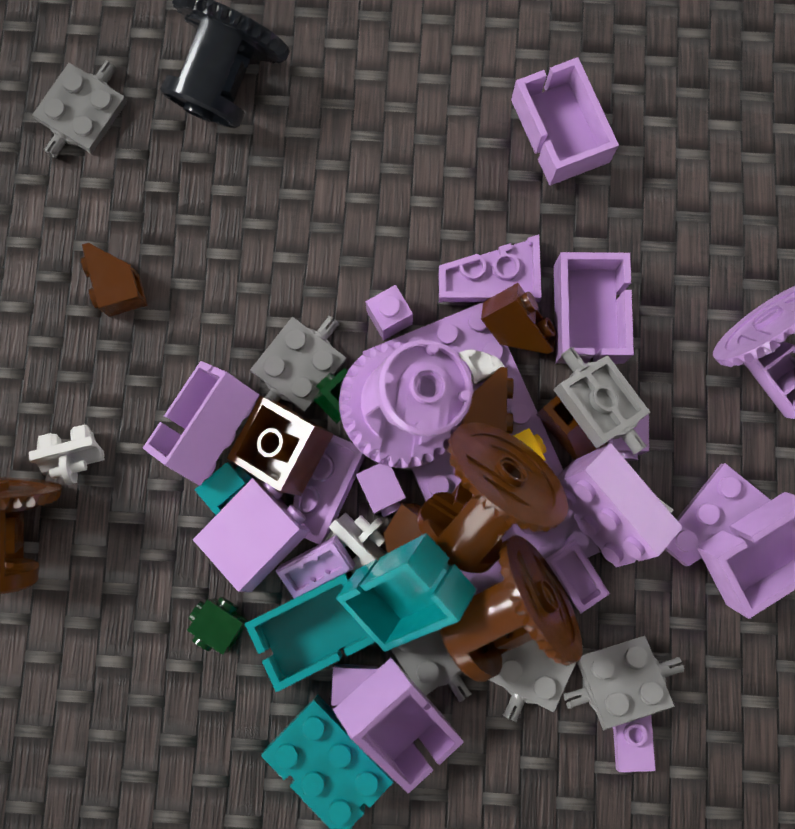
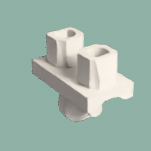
(68, 457)
(359, 537)

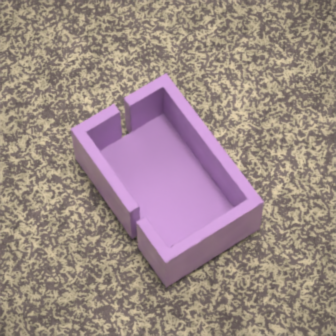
(564, 121)
(588, 308)
(210, 412)
(617, 507)
(756, 559)
(388, 717)

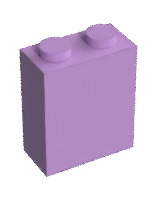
(252, 535)

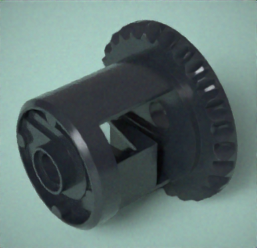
(219, 60)

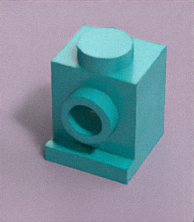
(222, 486)

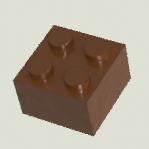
(280, 446)

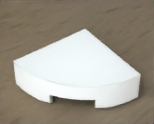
(481, 364)

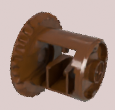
(499, 488)
(15, 497)
(512, 612)

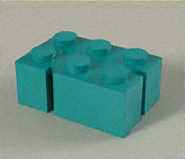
(407, 593)
(307, 634)
(326, 766)

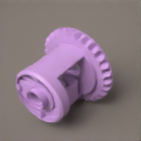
(761, 346)
(405, 401)

